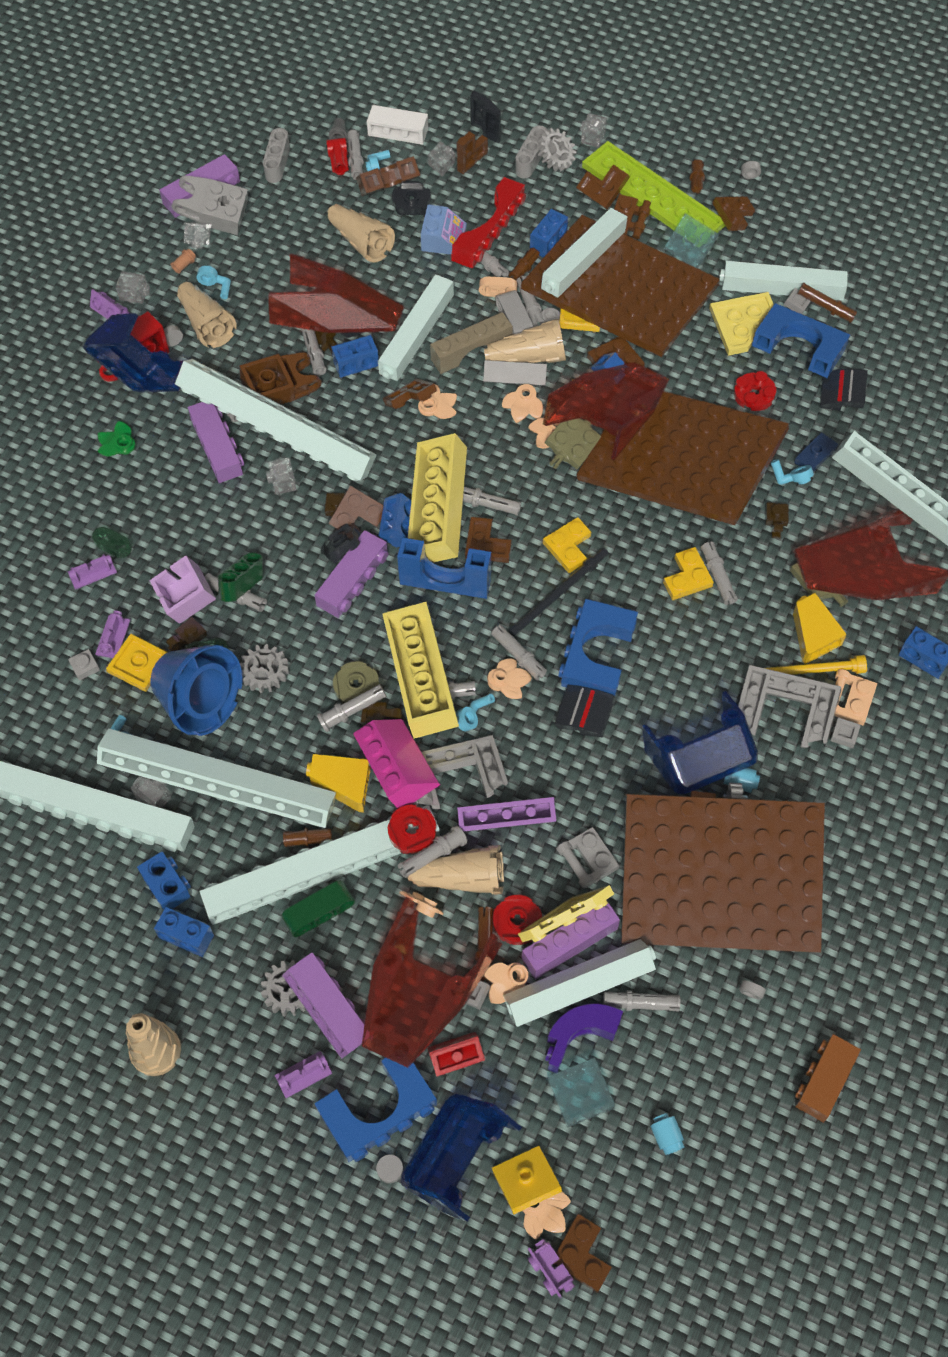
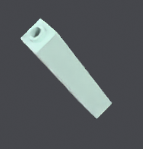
(584, 252)
(781, 279)
(415, 328)
(579, 982)

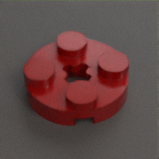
(757, 381)
(416, 816)
(506, 910)

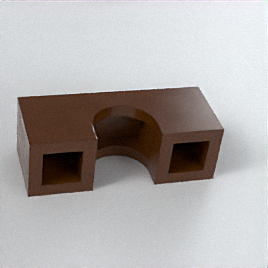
(387, 177)

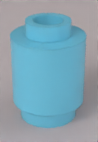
(746, 777)
(667, 1134)

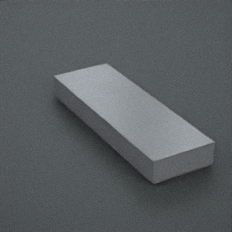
(515, 373)

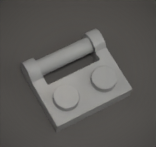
(593, 852)

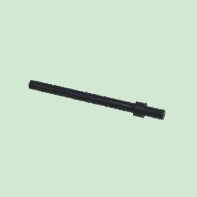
(589, 565)

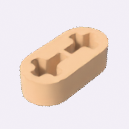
(496, 285)

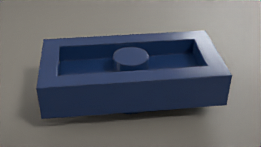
(816, 452)

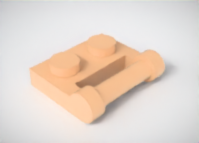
(859, 697)

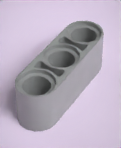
(276, 155)
(527, 157)
(514, 310)

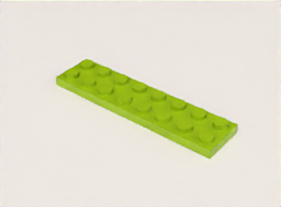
(666, 200)

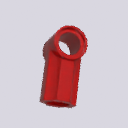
(338, 155)

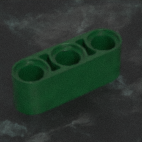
(240, 577)
(318, 908)

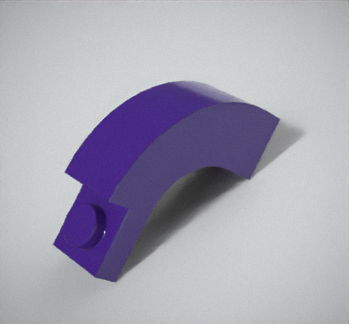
(582, 1020)

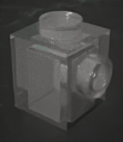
(593, 130)
(441, 158)
(197, 234)
(132, 287)
(281, 476)
(150, 792)

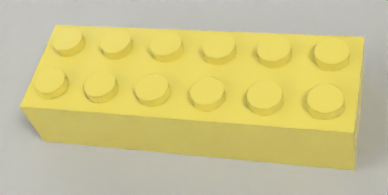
(438, 496)
(420, 670)

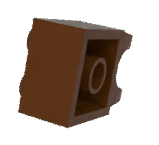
(279, 377)

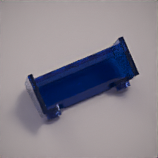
(128, 359)
(706, 757)
(450, 1148)

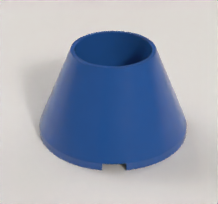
(197, 687)

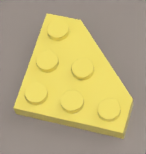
(739, 320)
(566, 913)

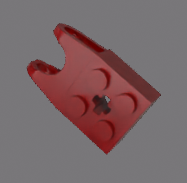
(149, 334)

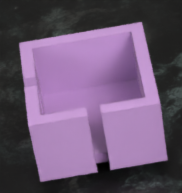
(187, 594)

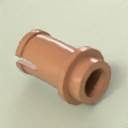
(183, 260)

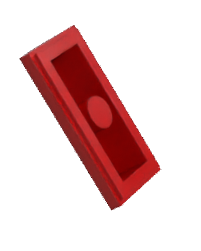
(456, 1054)

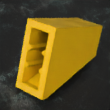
(816, 628)
(341, 775)

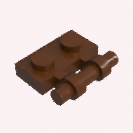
(628, 207)

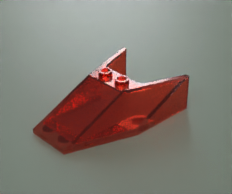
(335, 305)
(609, 398)
(866, 562)
(411, 1000)

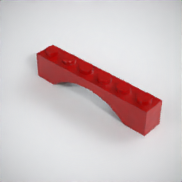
(471, 245)

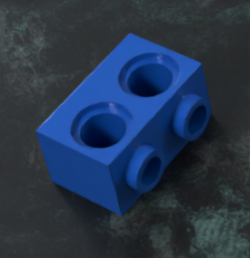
(548, 232)
(355, 356)
(395, 519)
(925, 652)
(161, 883)
(184, 931)

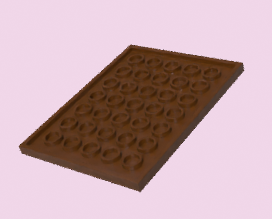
(629, 290)
(690, 458)
(723, 873)

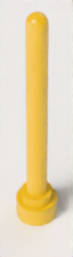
(857, 664)

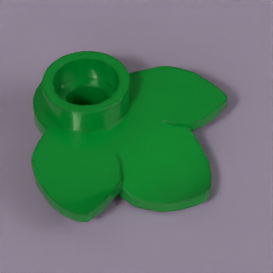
(114, 442)

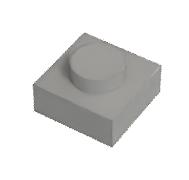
(797, 302)
(83, 664)
(845, 732)
(478, 995)

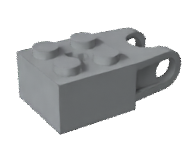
(212, 203)

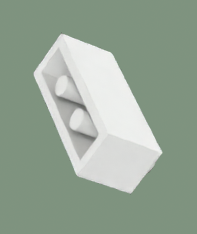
(397, 124)

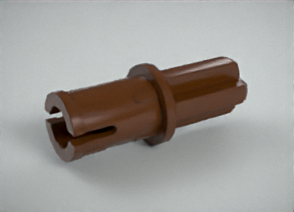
(697, 176)
(524, 264)
(306, 837)

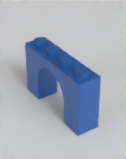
(784, 323)
(420, 572)
(596, 620)
(357, 1136)

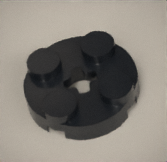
(408, 206)
(341, 541)

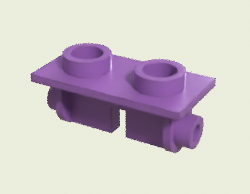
(105, 305)
(92, 571)
(113, 635)
(303, 1074)
(556, 1278)

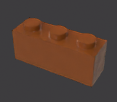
(826, 1077)

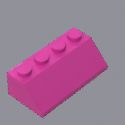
(396, 761)

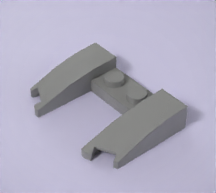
(820, 695)
(476, 752)

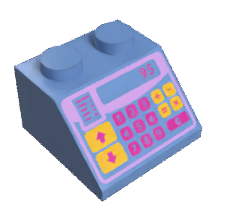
(440, 229)

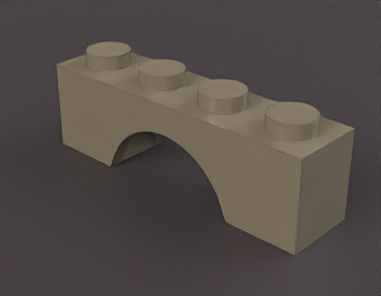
(451, 350)

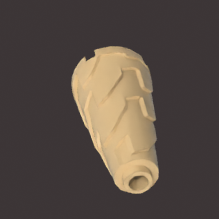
(365, 234)
(206, 315)
(531, 345)
(467, 871)
(152, 1045)

